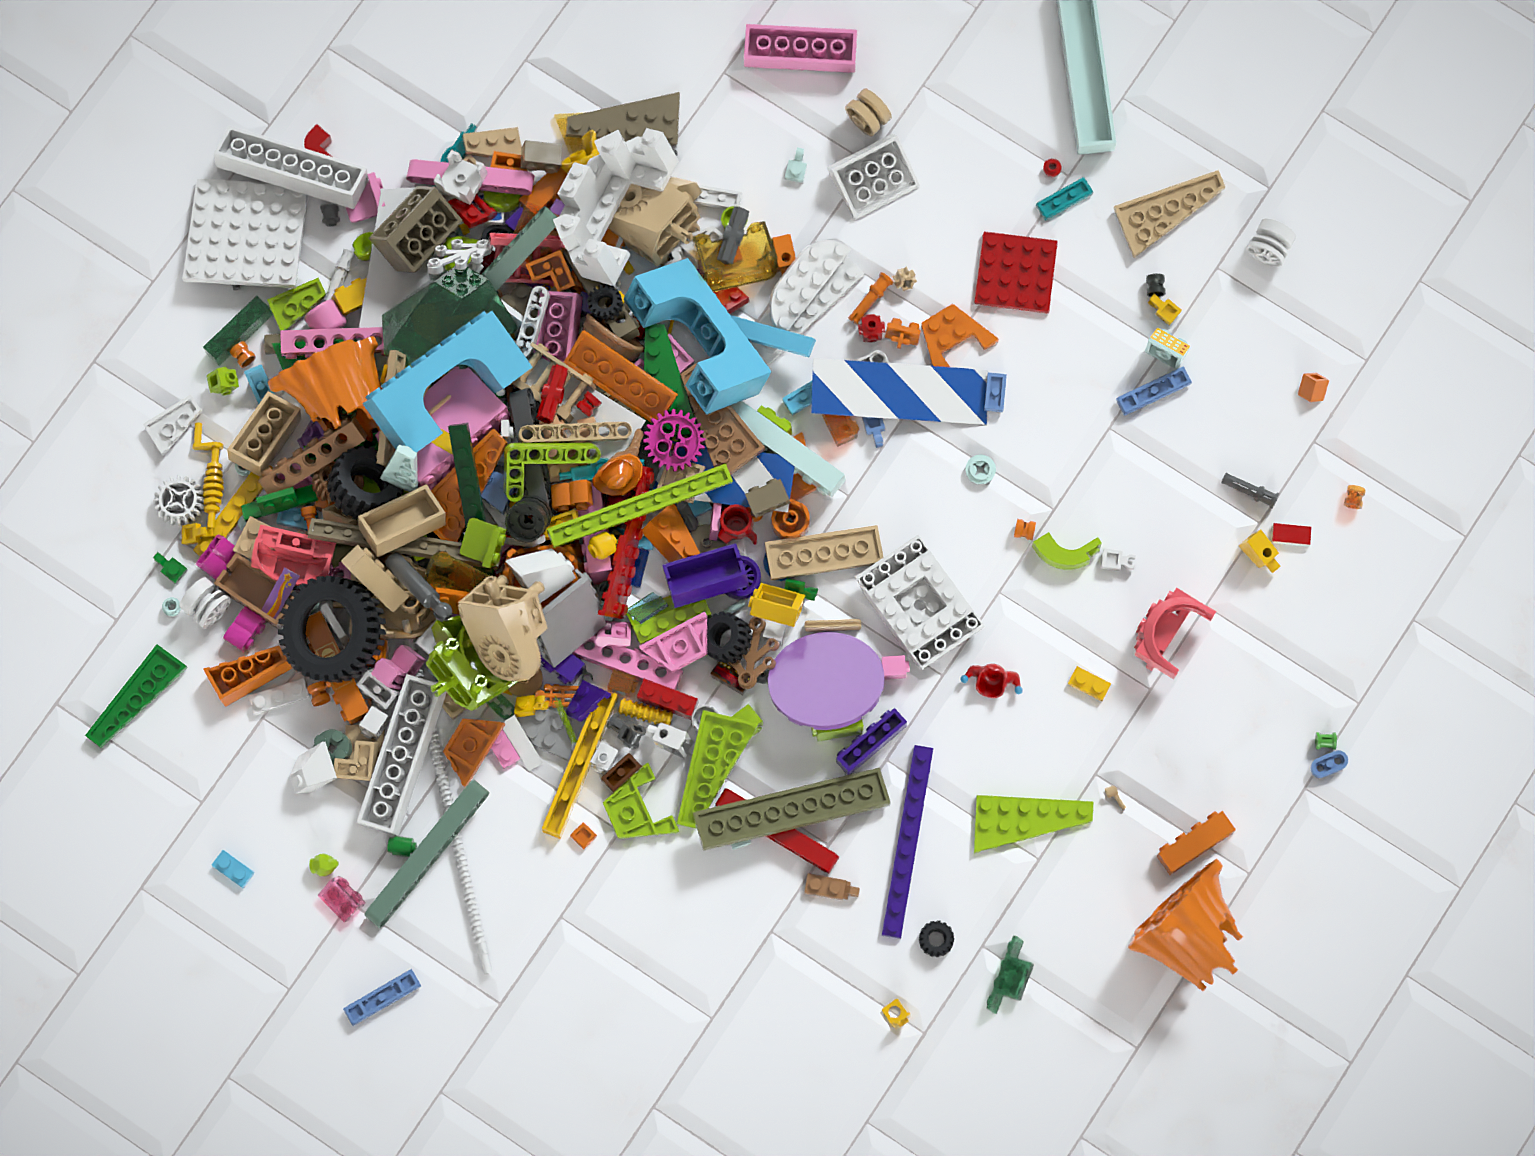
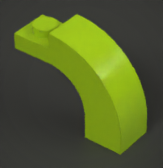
(1064, 558)

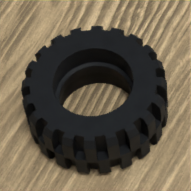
(344, 491)

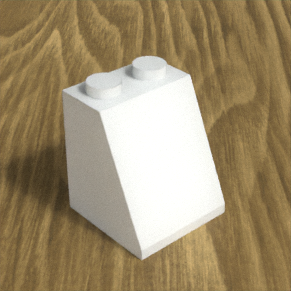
(545, 567)

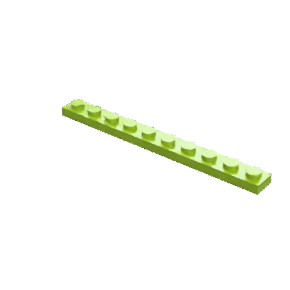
(639, 505)

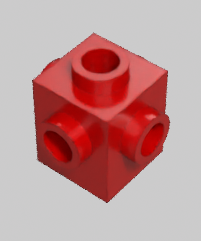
(871, 334)

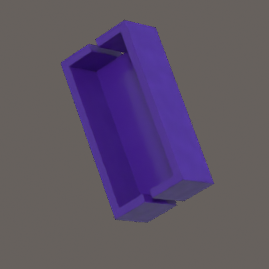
(705, 575)

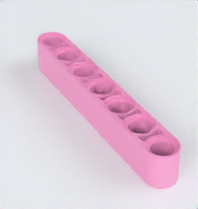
(496, 180)

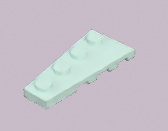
(402, 469)

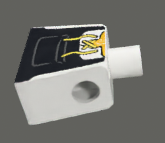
(670, 739)

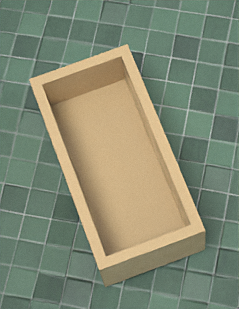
(401, 520)

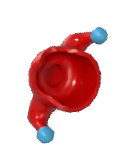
(992, 679)

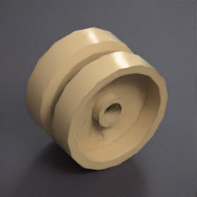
(868, 112)

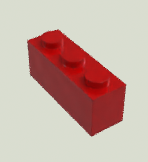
(667, 698)

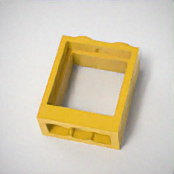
(776, 604)

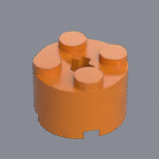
(797, 512)

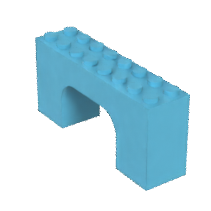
(682, 295)
(481, 345)

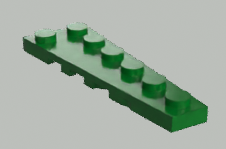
(145, 684)

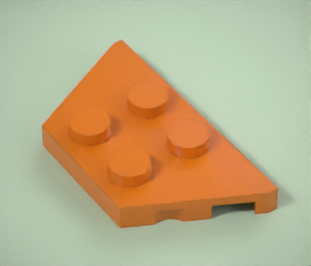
(471, 745)

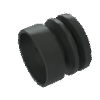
(526, 529)

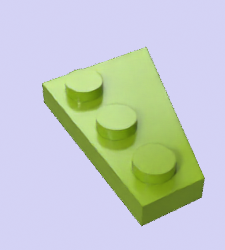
(296, 302)

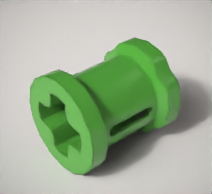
(1325, 741)

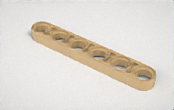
(575, 435)

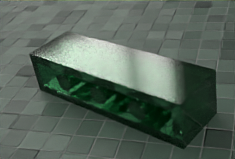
(238, 330)

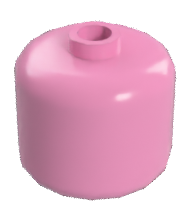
(325, 316)

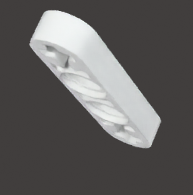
(533, 322)

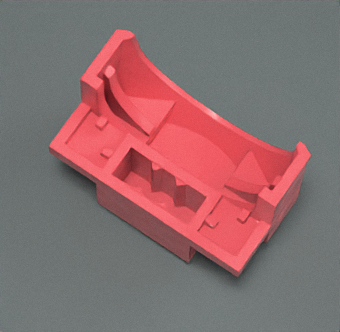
(1161, 627)

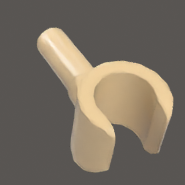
(1112, 791)

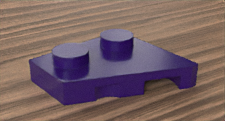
(585, 700)

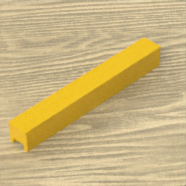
(578, 767)

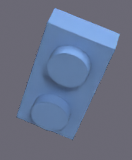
(995, 392)

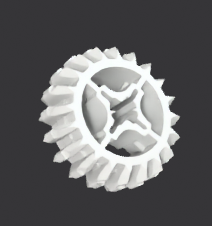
(173, 505)

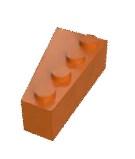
(246, 674)

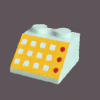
(1167, 348)

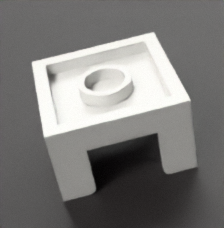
(461, 178)

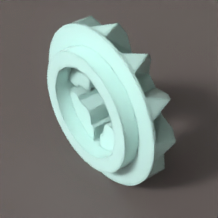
(980, 460)

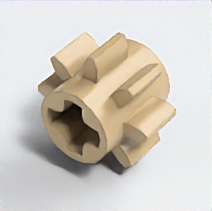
(904, 278)

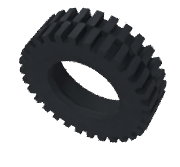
(364, 635)

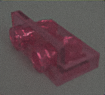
(341, 898)

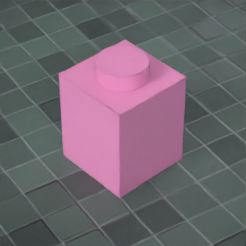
(895, 667)

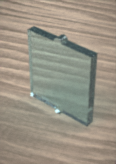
(647, 607)

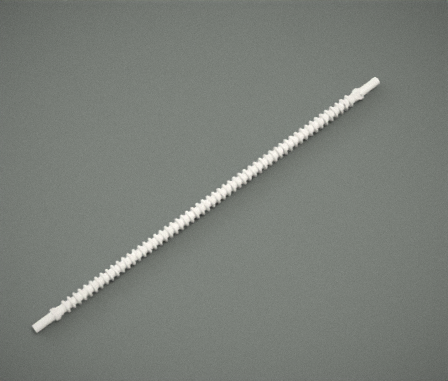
(457, 843)

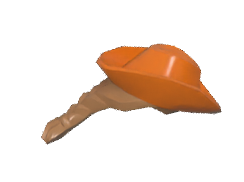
(621, 471)

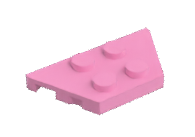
(680, 644)

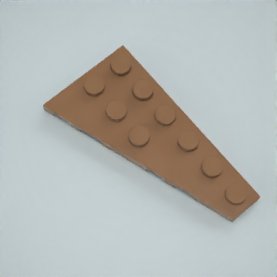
(725, 434)

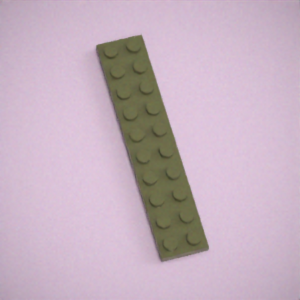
(791, 809)

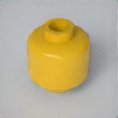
(602, 545)

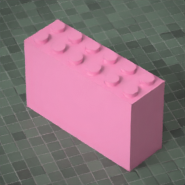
(469, 403)

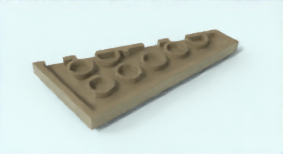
(630, 119)

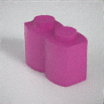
(216, 557)
(244, 629)

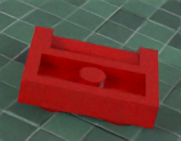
(470, 214)

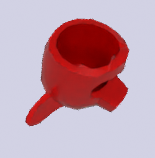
(736, 524)

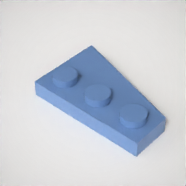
(494, 492)

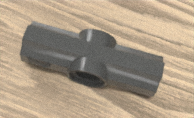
(733, 235)

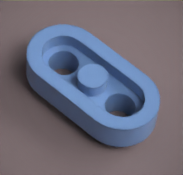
(1328, 764)

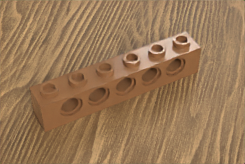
(355, 435)

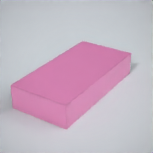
(715, 521)

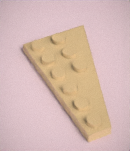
(1155, 214)

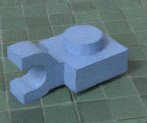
(875, 427)

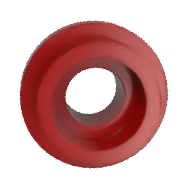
(1052, 172)

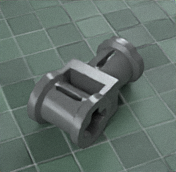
(628, 731)

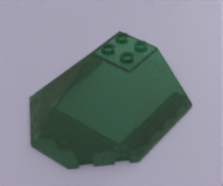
(440, 310)

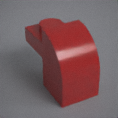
(317, 140)

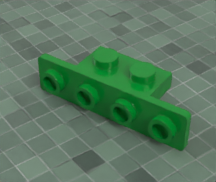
(278, 502)

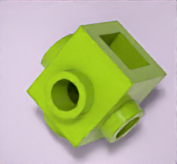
(222, 381)

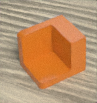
(1313, 387)

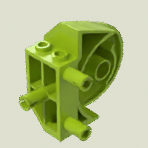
(460, 668)

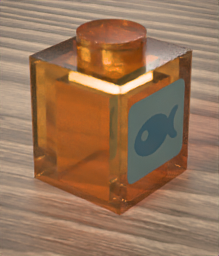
(622, 683)

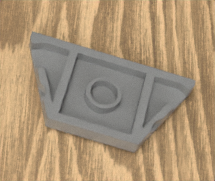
(548, 732)

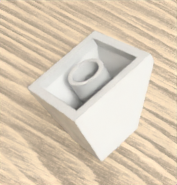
(312, 769)

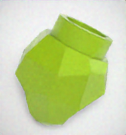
(323, 864)

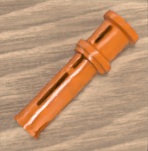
(875, 291)

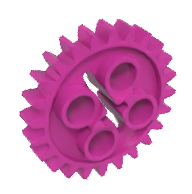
(690, 444)

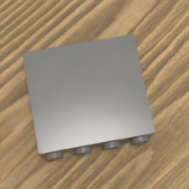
(570, 620)

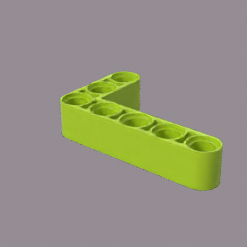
(541, 458)

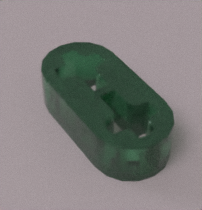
(497, 708)

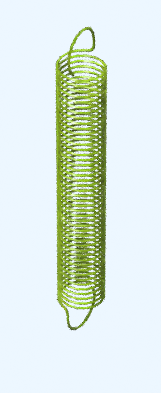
(566, 721)

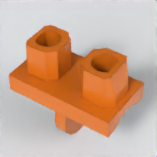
(902, 334)

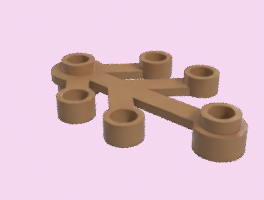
(755, 655)

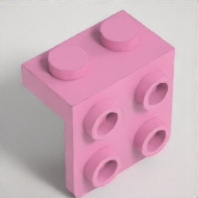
(368, 202)

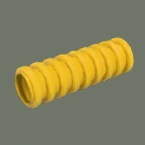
(645, 712)

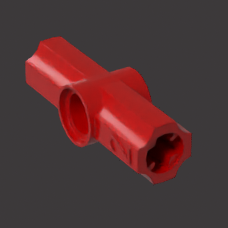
(552, 394)

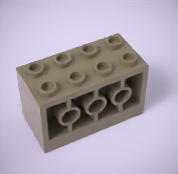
(415, 229)

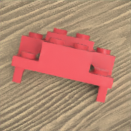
(292, 552)

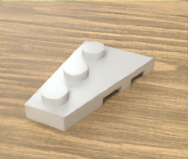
(172, 423)

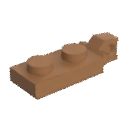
(830, 887)

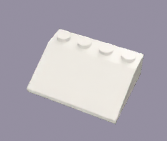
(874, 176)

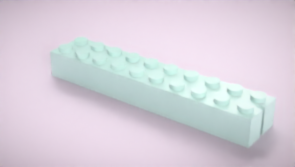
(1086, 76)

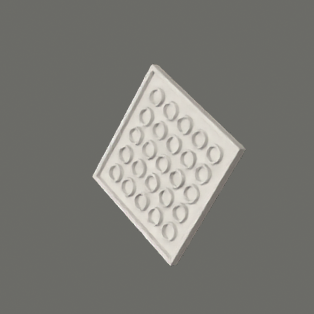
(245, 234)

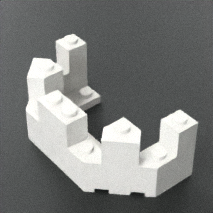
(595, 192)

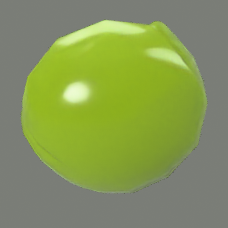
(363, 246)

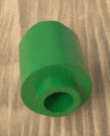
(401, 846)

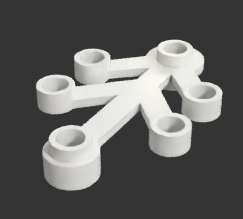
(460, 256)

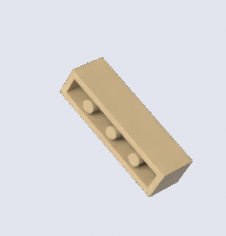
(373, 576)

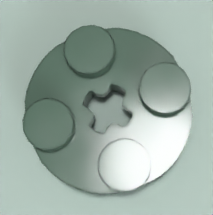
(338, 739)

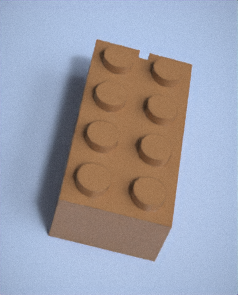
(248, 587)

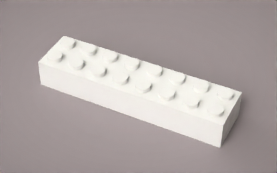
(291, 167)
(401, 756)

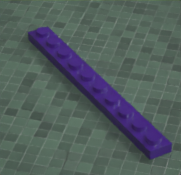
(907, 842)

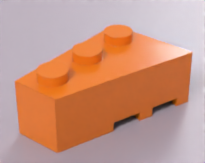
(670, 535)

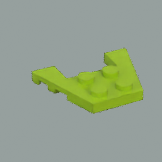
(629, 811)

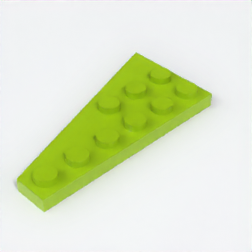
(715, 753)
(1015, 819)

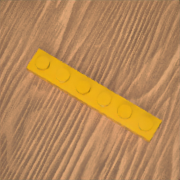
(229, 516)

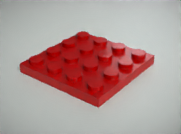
(1016, 272)

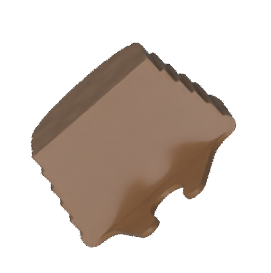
(600, 330)

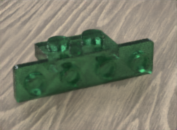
(1012, 976)

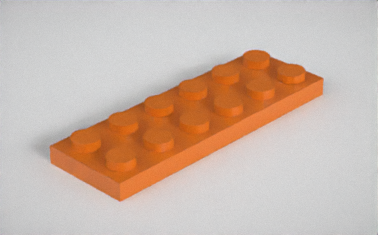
(620, 377)

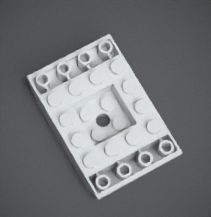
(912, 576)

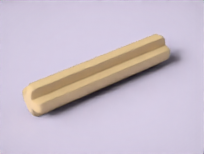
(832, 625)

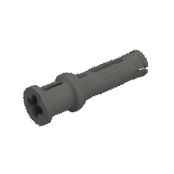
(1259, 494)

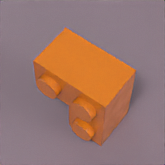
(553, 265)

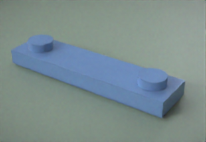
(1153, 391)
(382, 997)

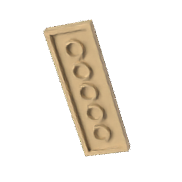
(823, 552)

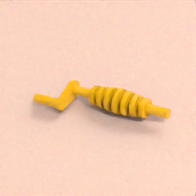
(213, 481)

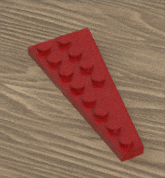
(624, 558)

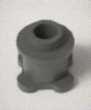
(330, 214)

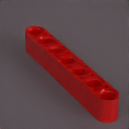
(793, 840)

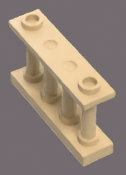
(563, 411)

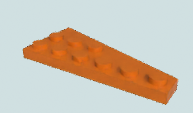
(447, 491)

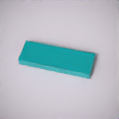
(1064, 198)

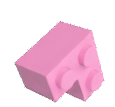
(393, 671)

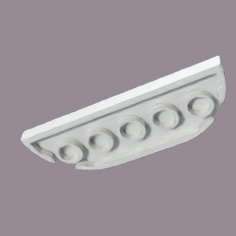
(804, 281)

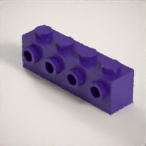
(871, 742)

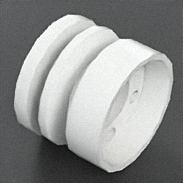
(1271, 242)
(204, 603)

